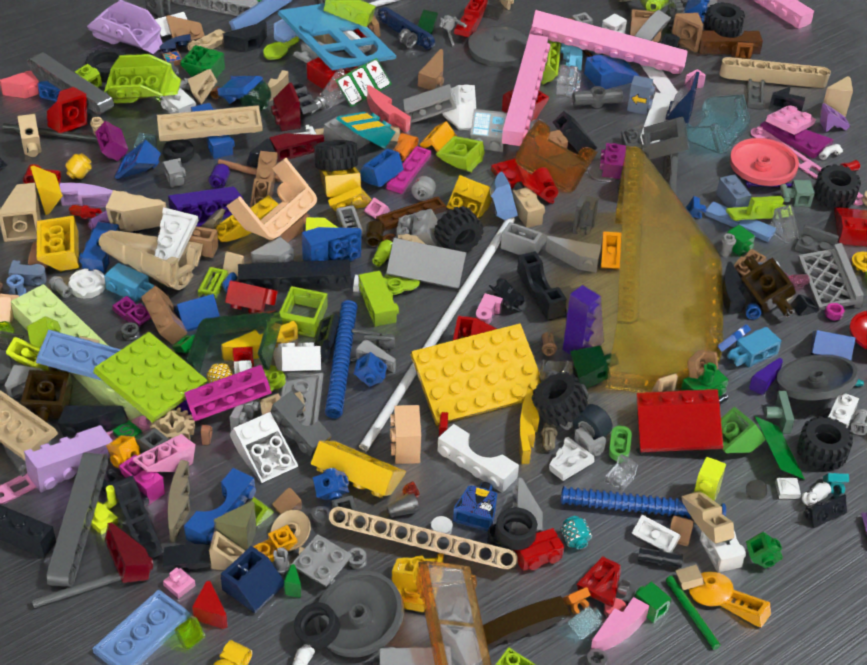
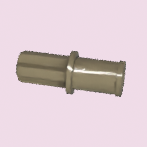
(549, 433)

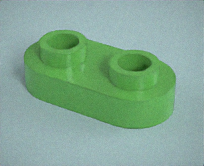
(620, 442)

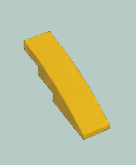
(528, 426)

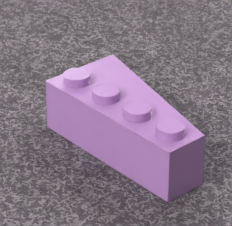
(61, 461)

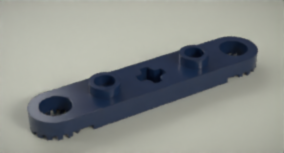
(399, 23)

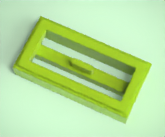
(202, 289)

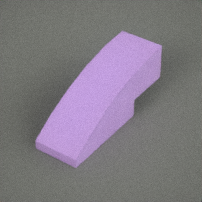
(84, 194)

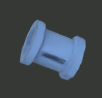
(11, 281)

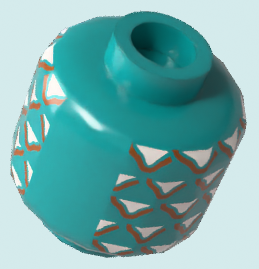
(576, 532)

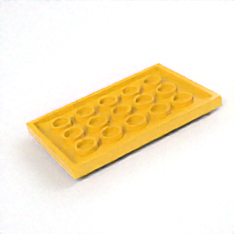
(476, 373)

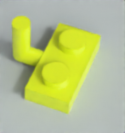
(102, 513)

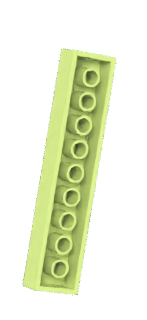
(42, 303)

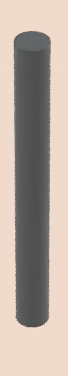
(74, 590)

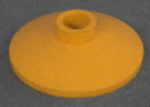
(715, 590)

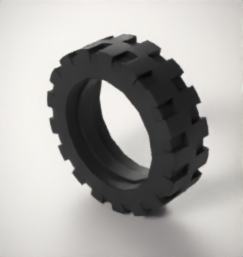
(101, 56)

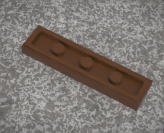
(391, 219)

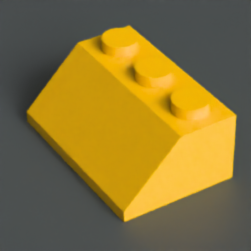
(58, 243)

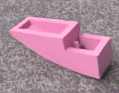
(620, 625)

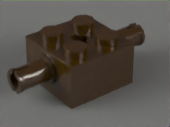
(769, 285)
(47, 392)

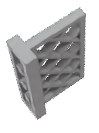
(846, 274)

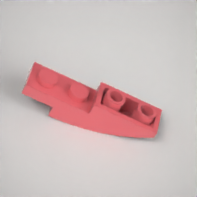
(382, 106)

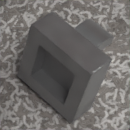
(626, 590)

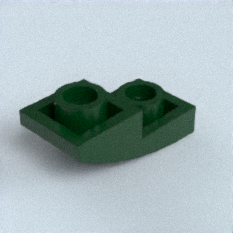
(428, 20)

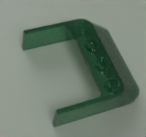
(266, 320)

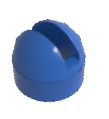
(755, 311)

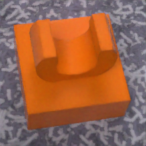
(577, 598)

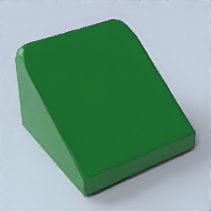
(292, 582)

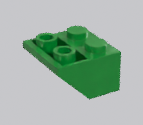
(201, 59)

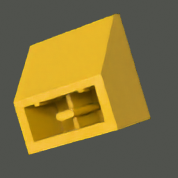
(470, 195)

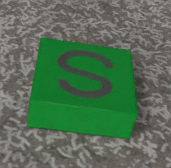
(127, 429)

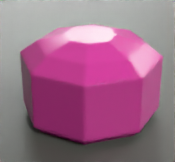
(834, 311)

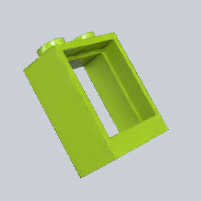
(306, 325)

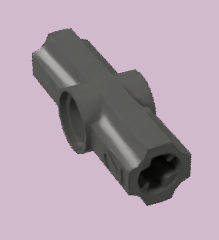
(597, 97)

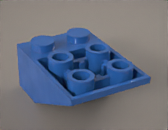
(331, 244)

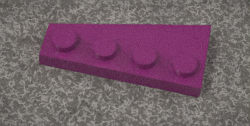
(804, 141)

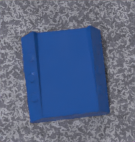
(238, 87)

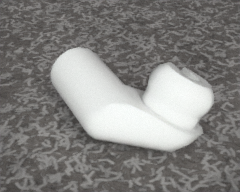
(830, 149)

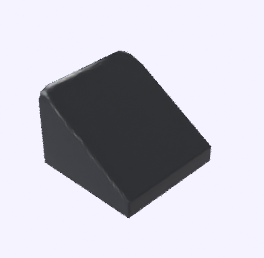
(804, 305)

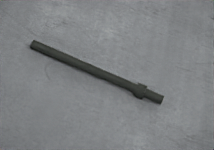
(50, 132)

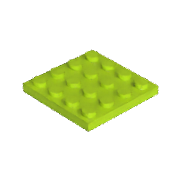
(149, 376)

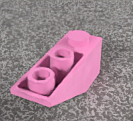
(167, 455)

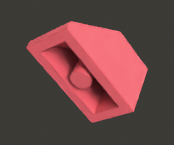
(20, 85)

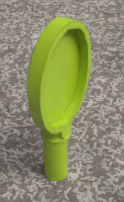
(278, 49)

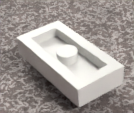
(656, 534)

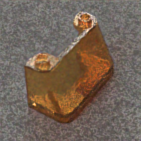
(564, 165)

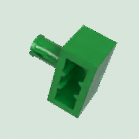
(709, 379)

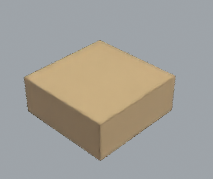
(689, 577)

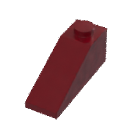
(294, 145)
(128, 555)

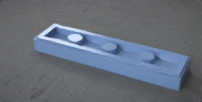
(757, 228)

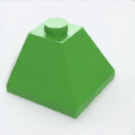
(739, 433)

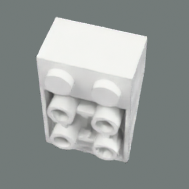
(263, 447)

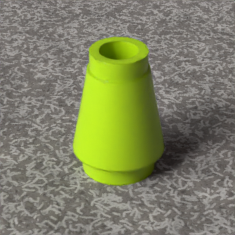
(382, 253)

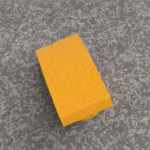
(279, 538)

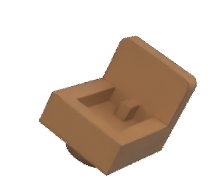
(698, 360)

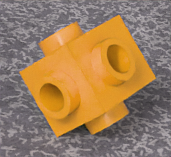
(122, 449)

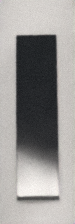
(305, 98)
(138, 516)

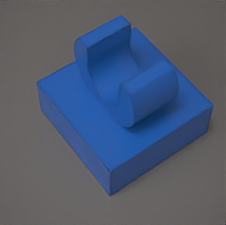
(694, 207)

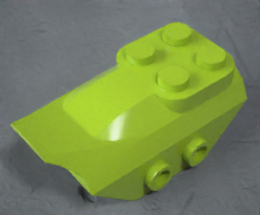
(140, 77)

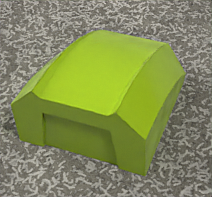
(462, 153)

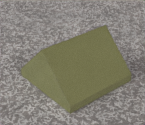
(238, 525)

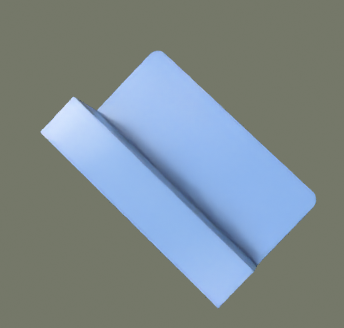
(283, 31)

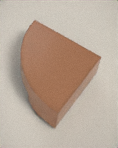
(206, 434)

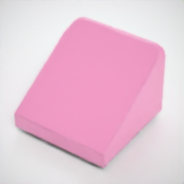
(701, 80)
(376, 208)

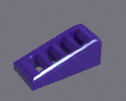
(765, 377)

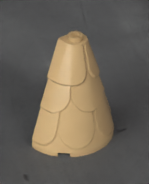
(139, 252)

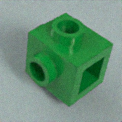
(764, 550)

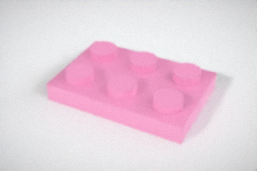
(791, 119)

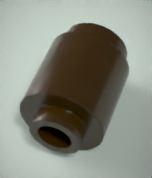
(374, 233)

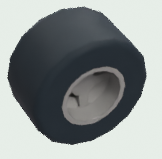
(594, 421)

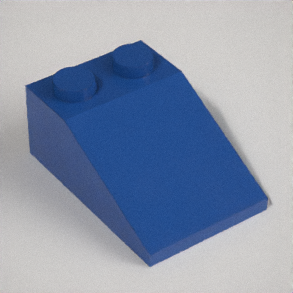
(608, 71)

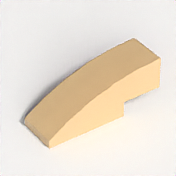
(709, 517)

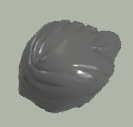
(554, 367)

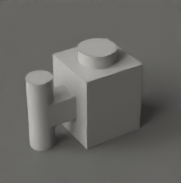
(307, 53)

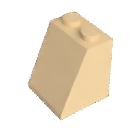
(20, 214)

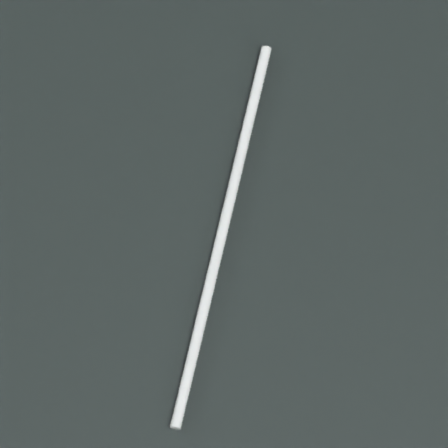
(434, 337)

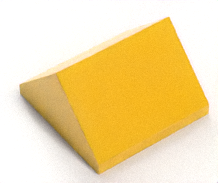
(47, 188)

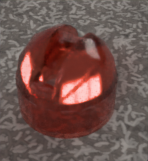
(411, 488)

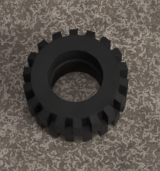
(724, 19)
(336, 155)
(837, 186)
(459, 229)
(559, 399)
(825, 443)

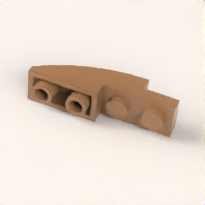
(265, 177)

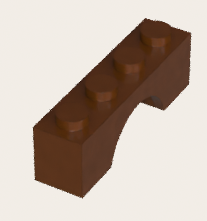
(715, 44)

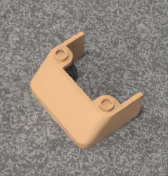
(296, 201)

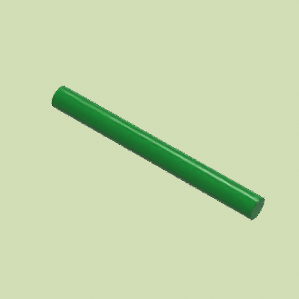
(693, 613)

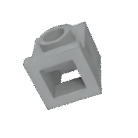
(174, 172)

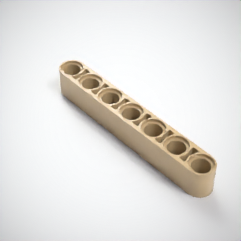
(774, 72)

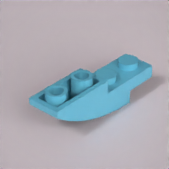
(572, 55)

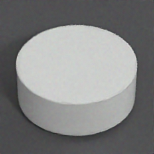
(442, 524)

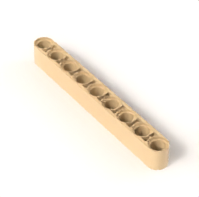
(412, 537)

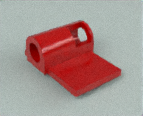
(539, 182)

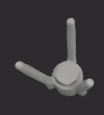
(448, 23)

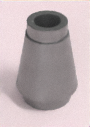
(404, 505)

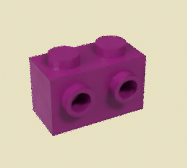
(111, 141)
(613, 160)

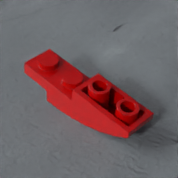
(472, 17)

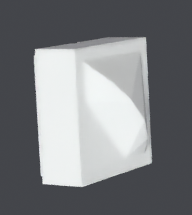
(787, 488)

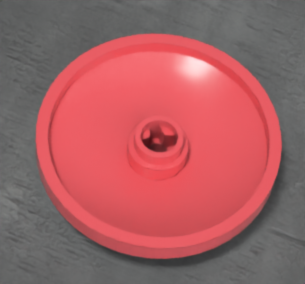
(764, 161)

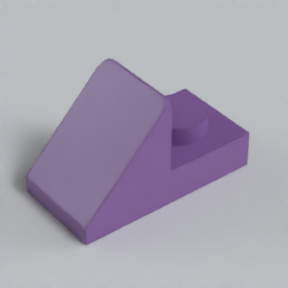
(831, 117)

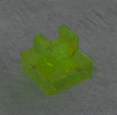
(189, 632)

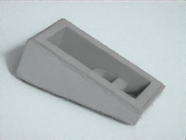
(345, 212)
(367, 346)

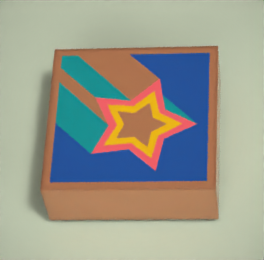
(172, 56)

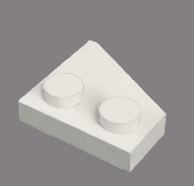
(570, 460)

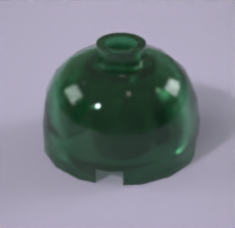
(259, 95)

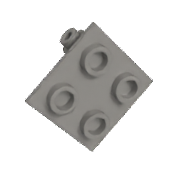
(322, 560)

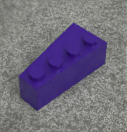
(204, 202)
(583, 320)

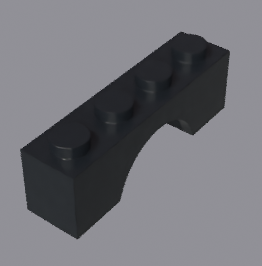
(549, 299)

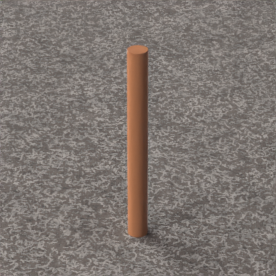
(242, 168)

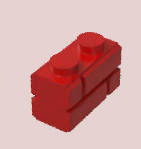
(544, 549)

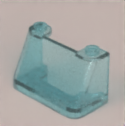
(723, 123)

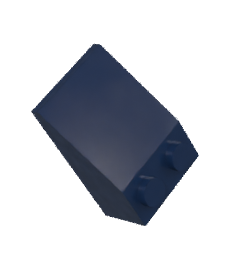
(684, 100)

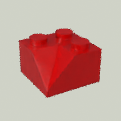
(68, 111)

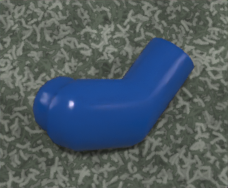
(225, 284)

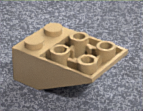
(134, 211)

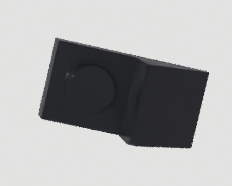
(782, 99)

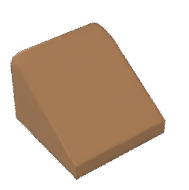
(287, 501)
(683, 527)

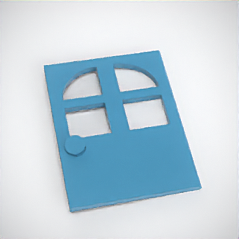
(313, 21)

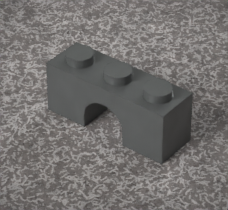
(286, 412)

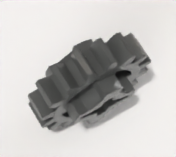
(674, 7)

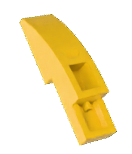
(231, 229)
(287, 333)

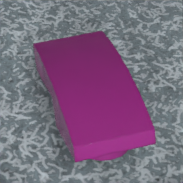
(131, 311)

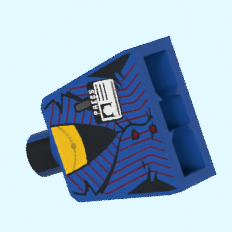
(476, 507)

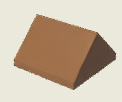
(689, 29)

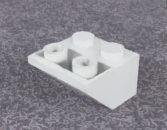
(298, 358)

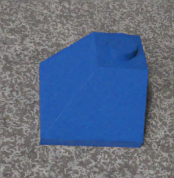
(138, 160)

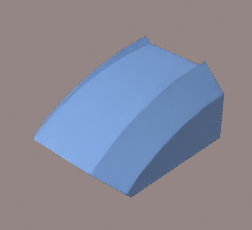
(502, 197)

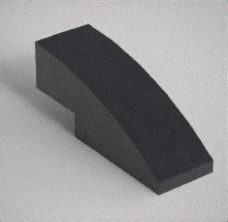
(732, 290)

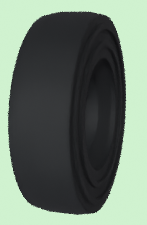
(183, 144)

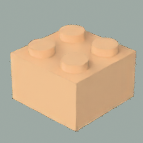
(405, 434)

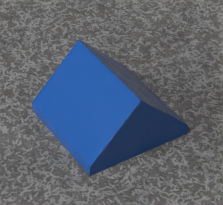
(196, 310)

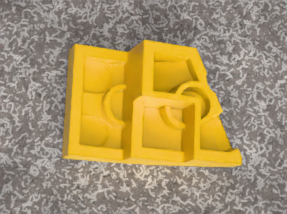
(404, 578)

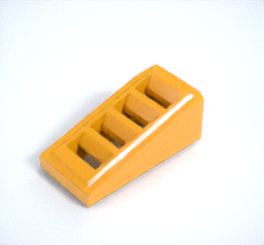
(757, 615)

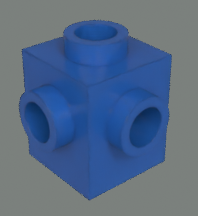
(370, 369)
(331, 484)

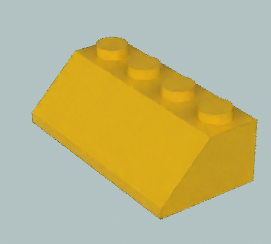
(359, 467)

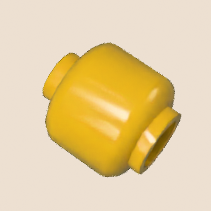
(78, 166)

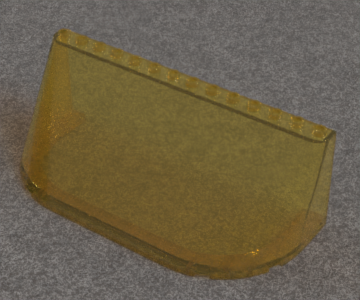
(666, 283)

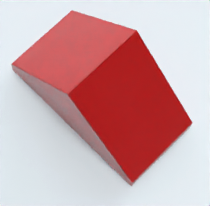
(209, 608)

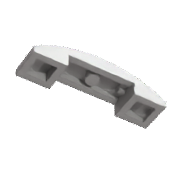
(653, 26)

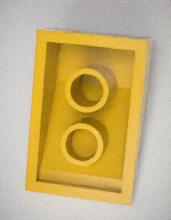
(340, 182)

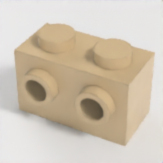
(528, 207)

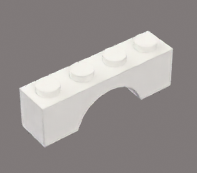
(497, 470)

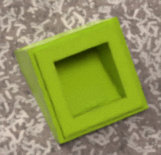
(262, 511)

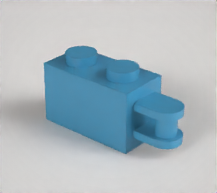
(127, 282)
(755, 348)

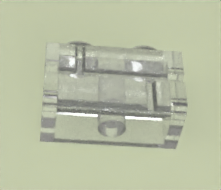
(568, 81)

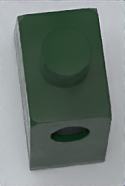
(591, 365)

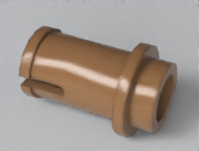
(548, 347)

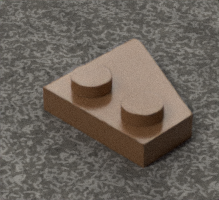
(183, 27)

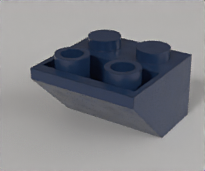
(252, 579)

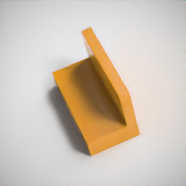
(438, 136)

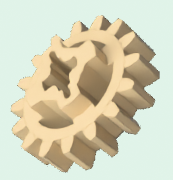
(181, 423)

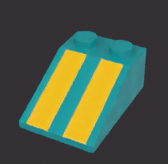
(369, 127)

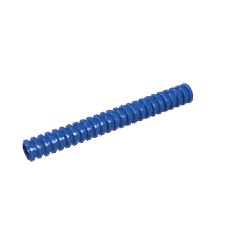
(341, 360)
(626, 502)

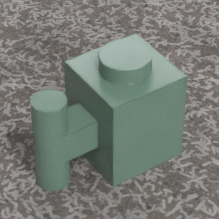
(801, 193)

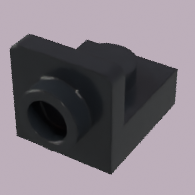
(671, 40)

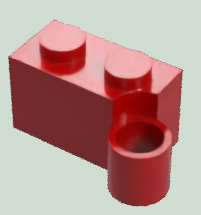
(249, 296)

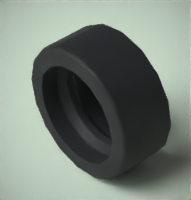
(519, 515)
(311, 611)

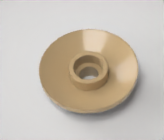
(297, 522)

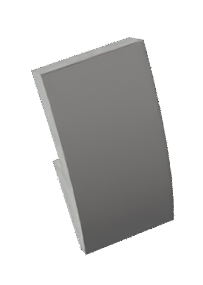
(243, 412)

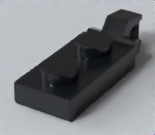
(326, 334)

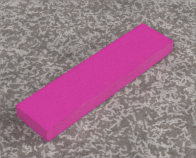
(411, 166)

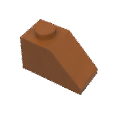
(742, 50)

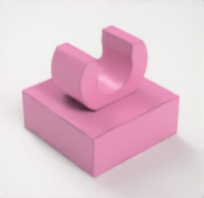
(179, 582)

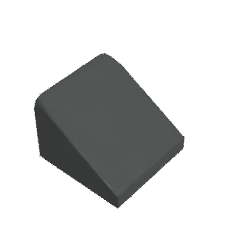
(345, 502)

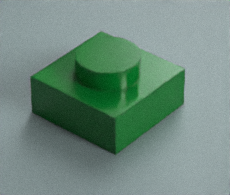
(184, 344)

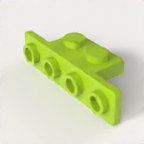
(758, 208)

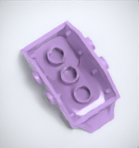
(128, 25)

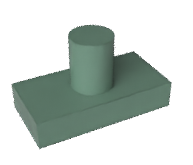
(782, 411)

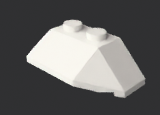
(465, 104)

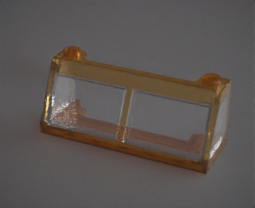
(452, 614)

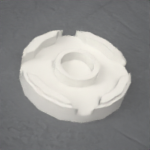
(87, 283)

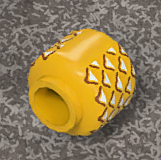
(218, 372)

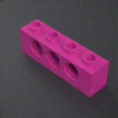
(227, 392)

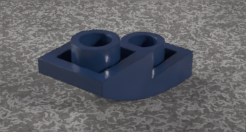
(170, 45)

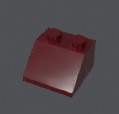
(287, 109)

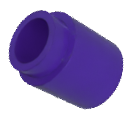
(219, 176)

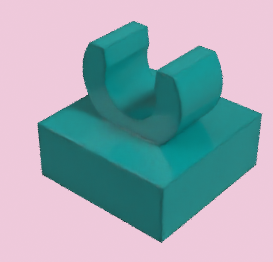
(838, 480)

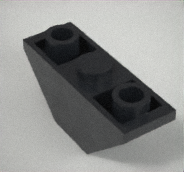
(246, 38)

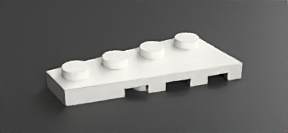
(175, 233)

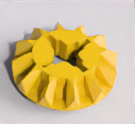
(857, 261)

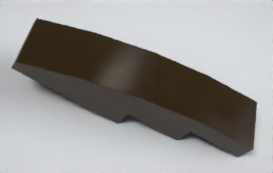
(525, 620)

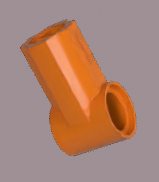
(405, 145)

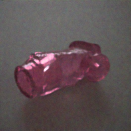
(799, 280)

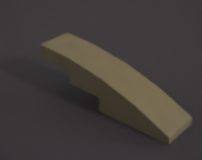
(178, 500)

